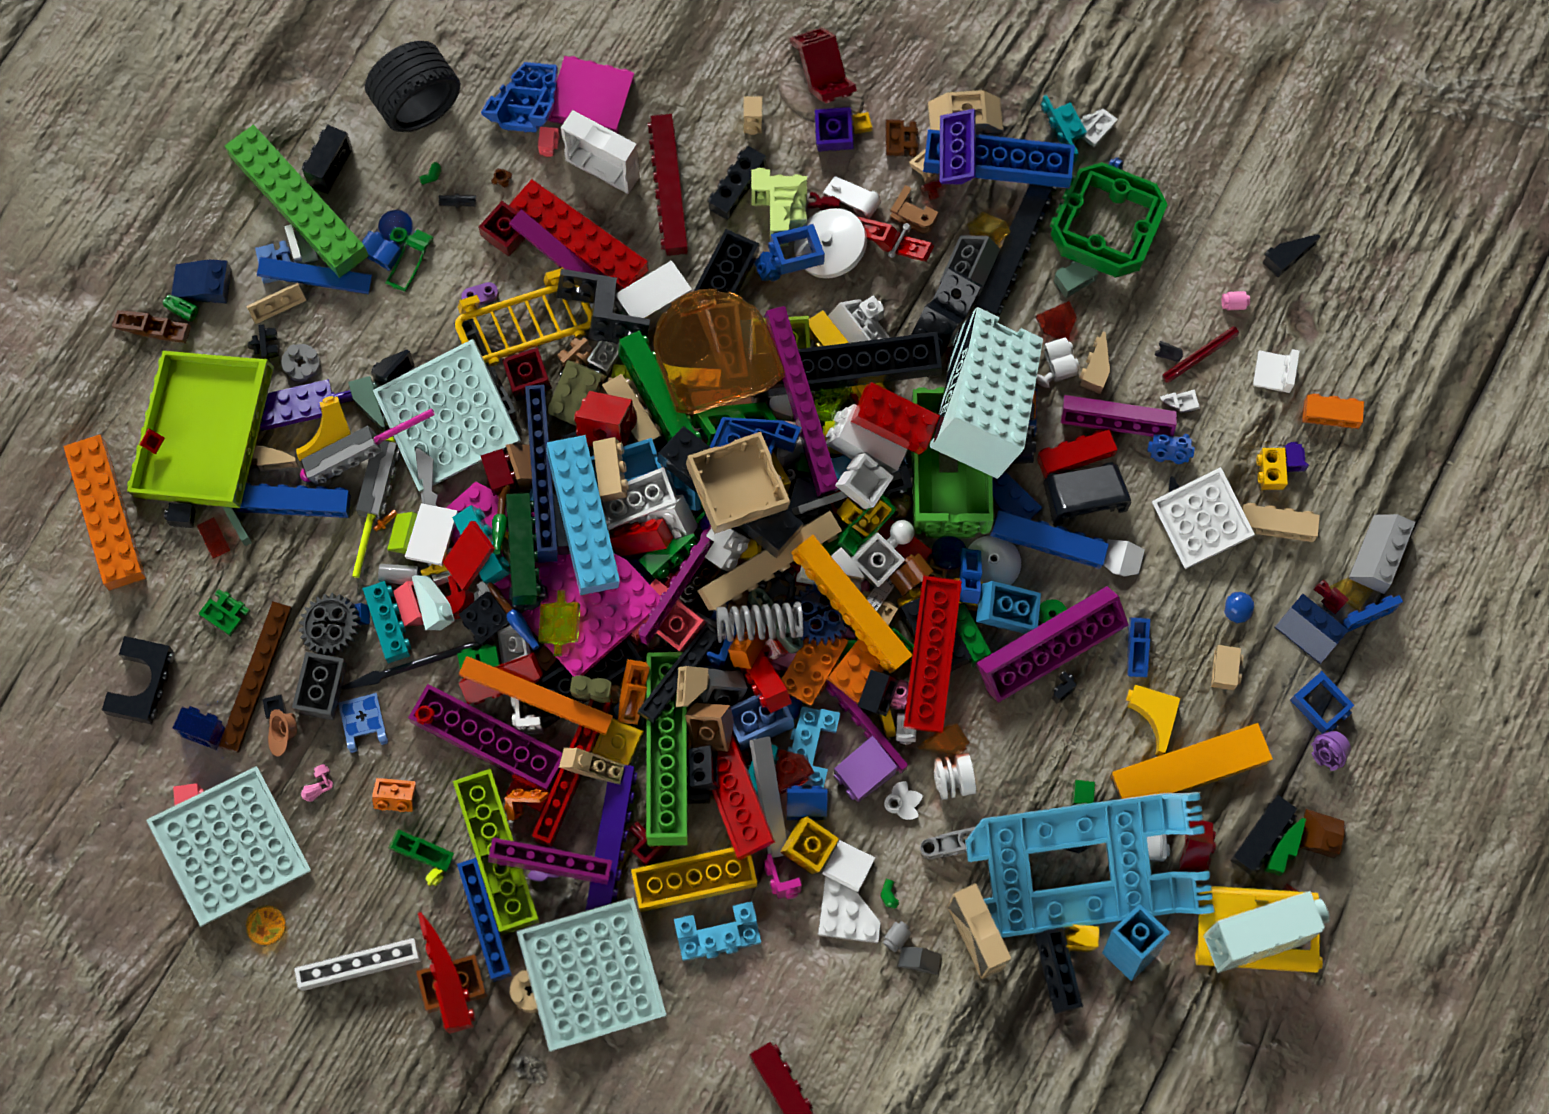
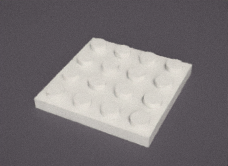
(1203, 518)

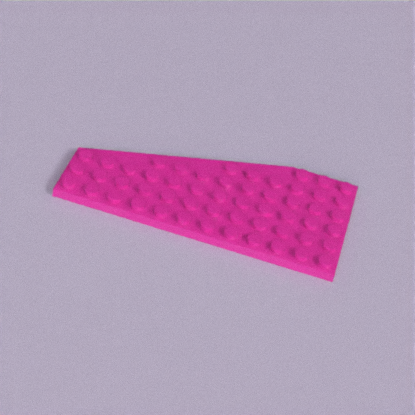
(604, 615)

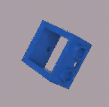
(801, 262)
(1311, 714)

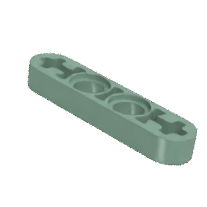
(765, 599)

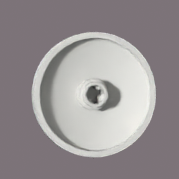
(841, 239)

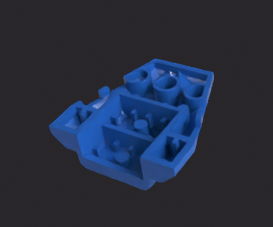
(525, 100)

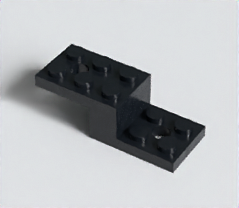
(946, 312)

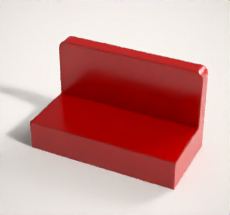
(521, 783)

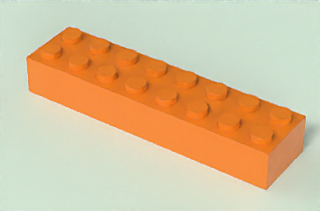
(104, 512)

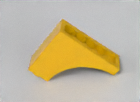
(331, 429)
(1158, 710)

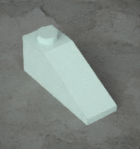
(433, 605)

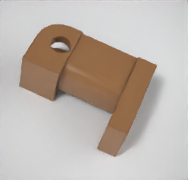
(917, 218)

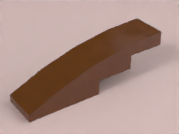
(152, 327)

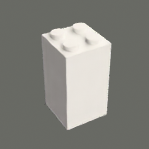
(652, 294)
(854, 440)

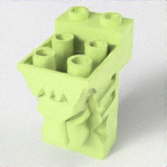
(785, 197)

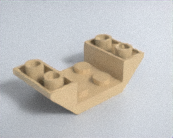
(986, 106)

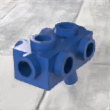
(1171, 448)

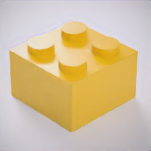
(809, 845)

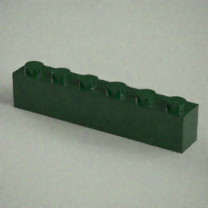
(521, 549)

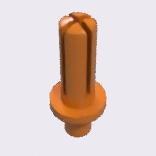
(381, 523)

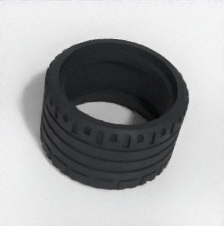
(412, 86)

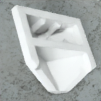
(1123, 558)

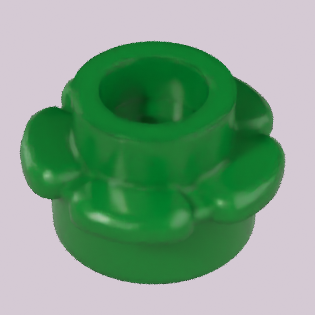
(399, 231)

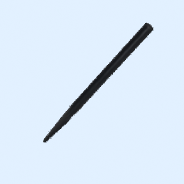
(375, 677)

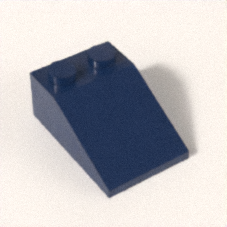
(202, 281)

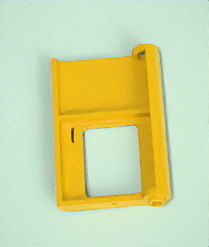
(1234, 901)

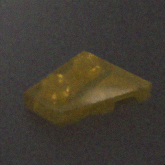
(1354, 592)

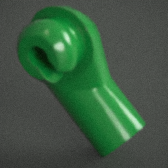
(433, 174)
(887, 895)

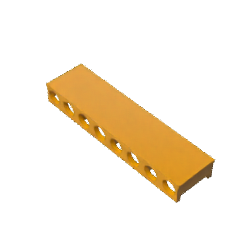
(1195, 764)

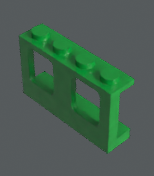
(711, 418)

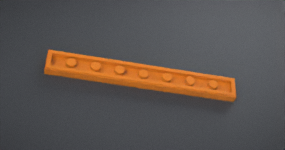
(535, 695)

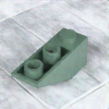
(366, 400)

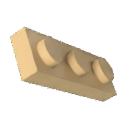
(276, 303)

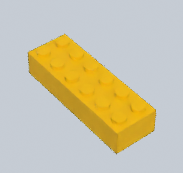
(692, 879)

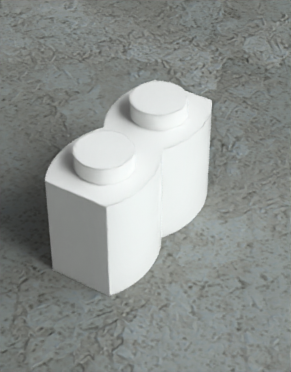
(1061, 359)

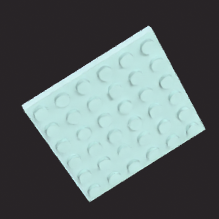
(466, 408)
(228, 846)
(591, 974)

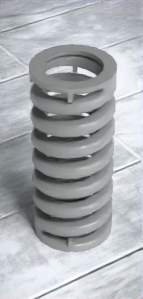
(793, 614)

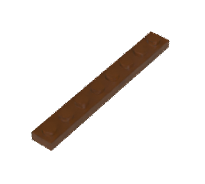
(255, 677)

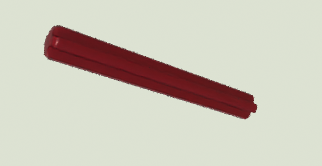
(1200, 354)

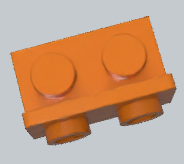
(393, 795)

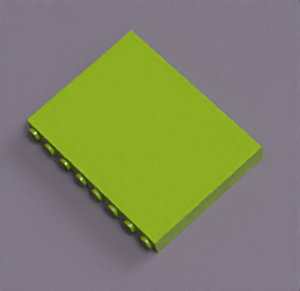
(210, 426)

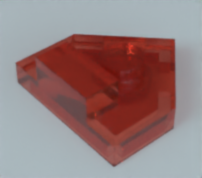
(1057, 321)
(792, 770)

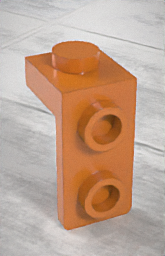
(514, 801)

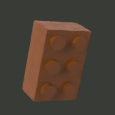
(470, 976)

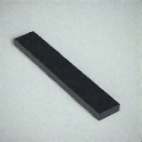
(667, 688)

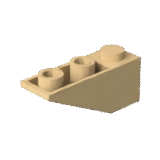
(1098, 369)
(591, 765)

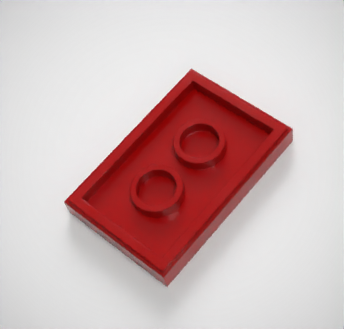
(468, 555)

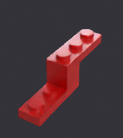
(886, 237)

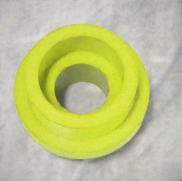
(434, 877)

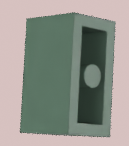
(1074, 278)

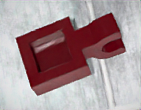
(824, 203)
(1333, 599)

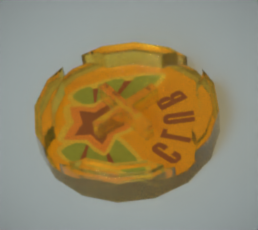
(265, 925)

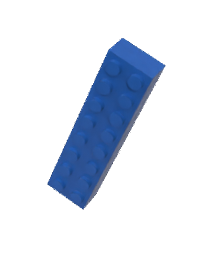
(1012, 160)

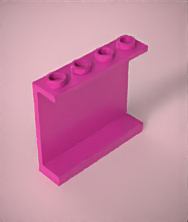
(591, 91)

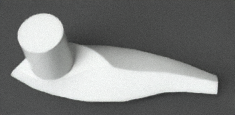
(1044, 381)

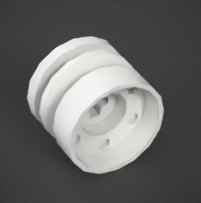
(955, 776)

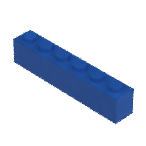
(295, 501)
(1049, 539)
(484, 920)

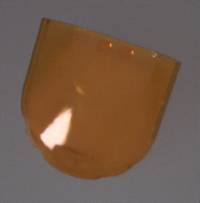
(714, 351)

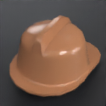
(281, 730)

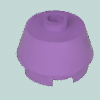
(1331, 749)

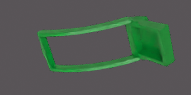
(418, 241)
(851, 540)

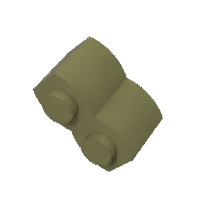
(585, 689)

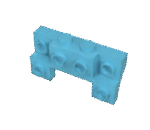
(807, 736)
(719, 938)

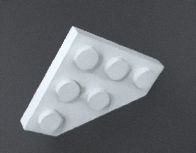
(846, 914)

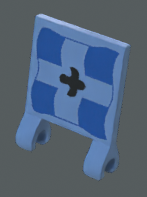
(360, 718)

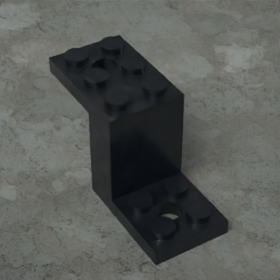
(601, 292)

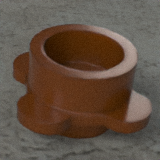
(501, 173)

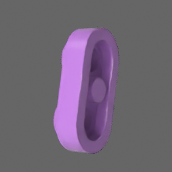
(479, 290)

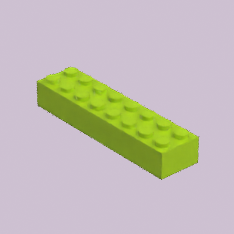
(487, 820)

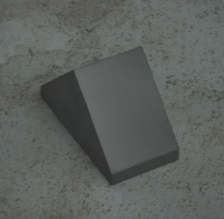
(919, 959)

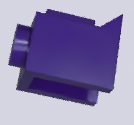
(1295, 457)

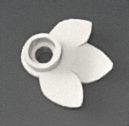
(906, 801)

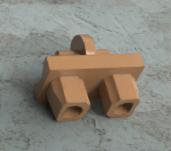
(579, 352)

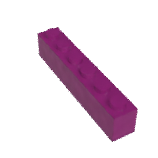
(1117, 416)
(549, 861)

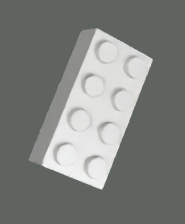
(604, 356)

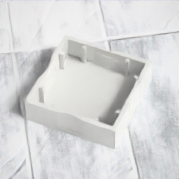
(600, 152)

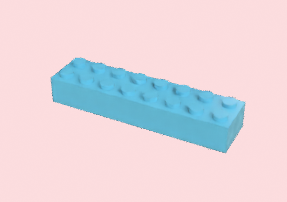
(582, 515)

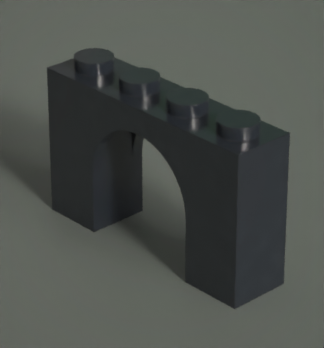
(144, 705)

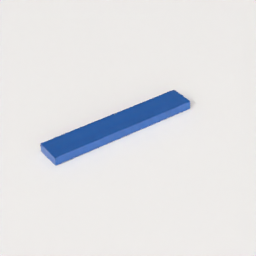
(313, 275)

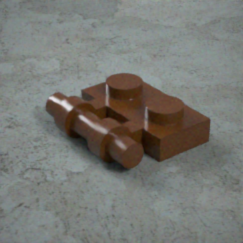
(895, 138)

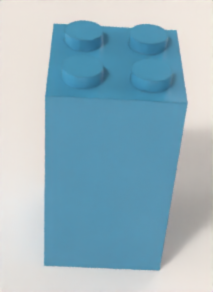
(1135, 942)

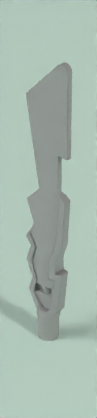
(425, 472)

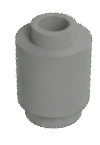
(897, 936)

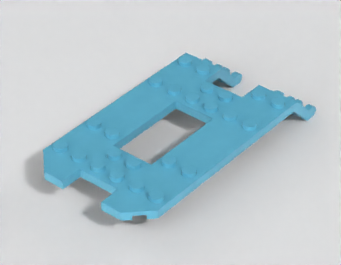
(1124, 829)

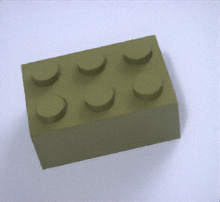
(572, 388)

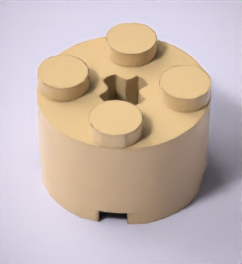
(519, 993)

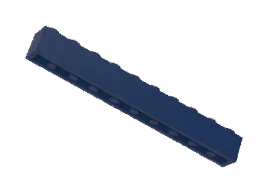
(541, 474)

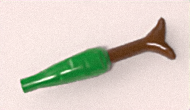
(500, 521)

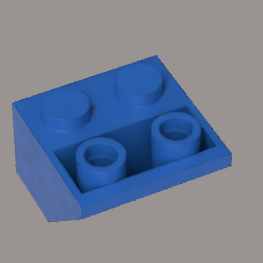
(806, 803)

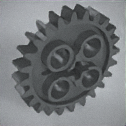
(327, 641)

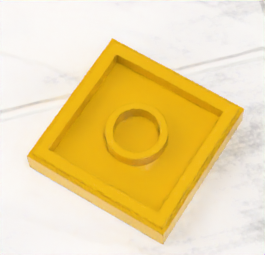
(618, 743)

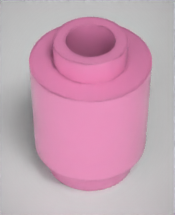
(1235, 300)

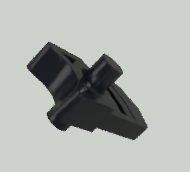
(1169, 352)

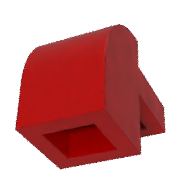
(459, 599)

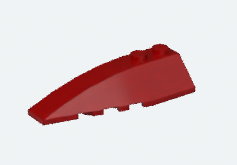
(448, 985)

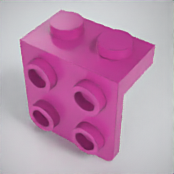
(785, 889)

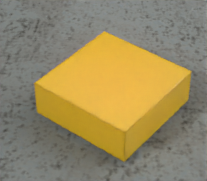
(861, 123)

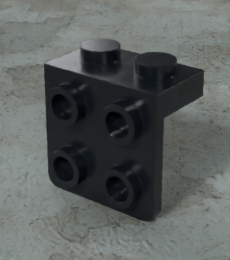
(901, 485)
(484, 618)

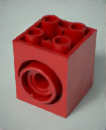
(605, 417)

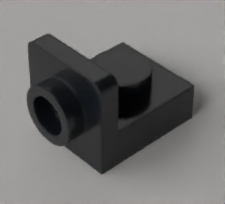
(1063, 691)

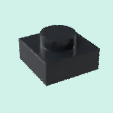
(273, 703)

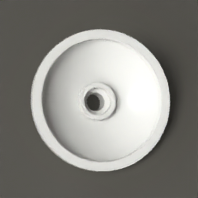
(1008, 561)

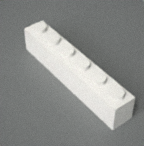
(357, 964)

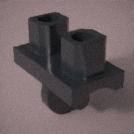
(265, 335)

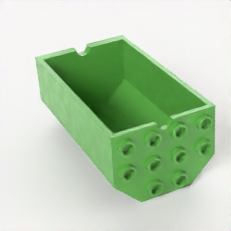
(947, 502)

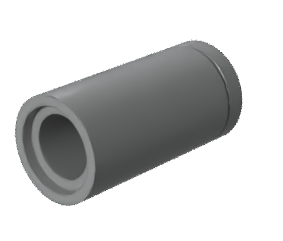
(397, 573)

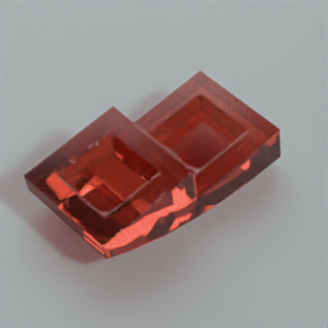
(213, 538)

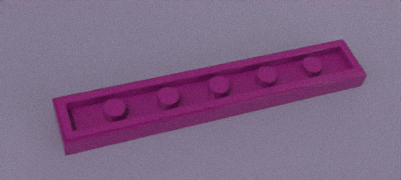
(548, 244)

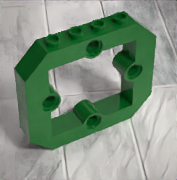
(1121, 187)

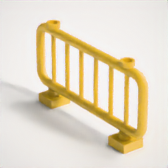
(469, 309)

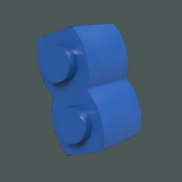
(380, 250)

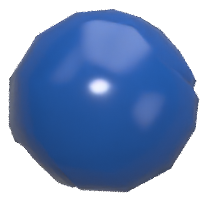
(1239, 607)

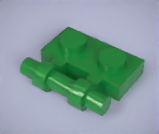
(219, 616)

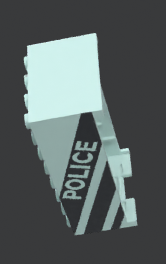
(988, 394)

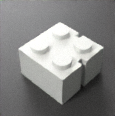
(862, 484)

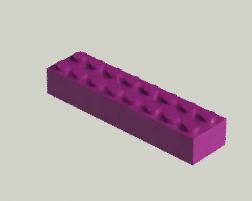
(1052, 644)
(488, 738)

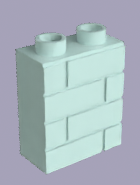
(1265, 931)

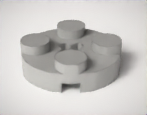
(298, 352)

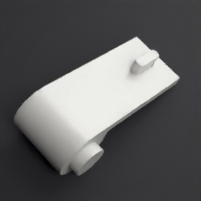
(861, 200)

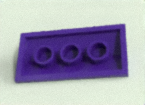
(958, 147)

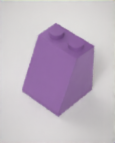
(865, 770)

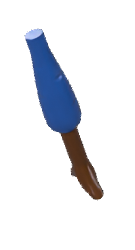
(514, 617)

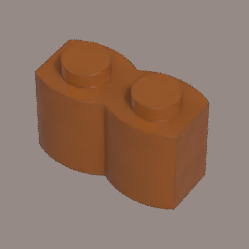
(910, 574)

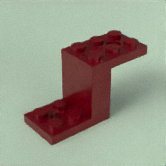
(823, 65)

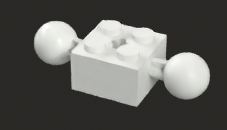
(888, 558)

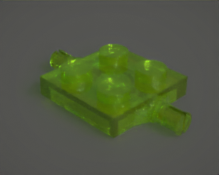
(559, 623)

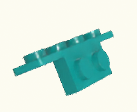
(1065, 122)

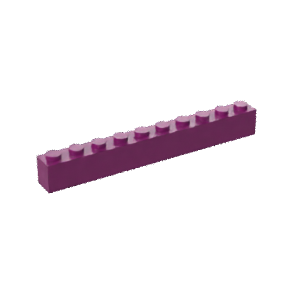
(802, 402)

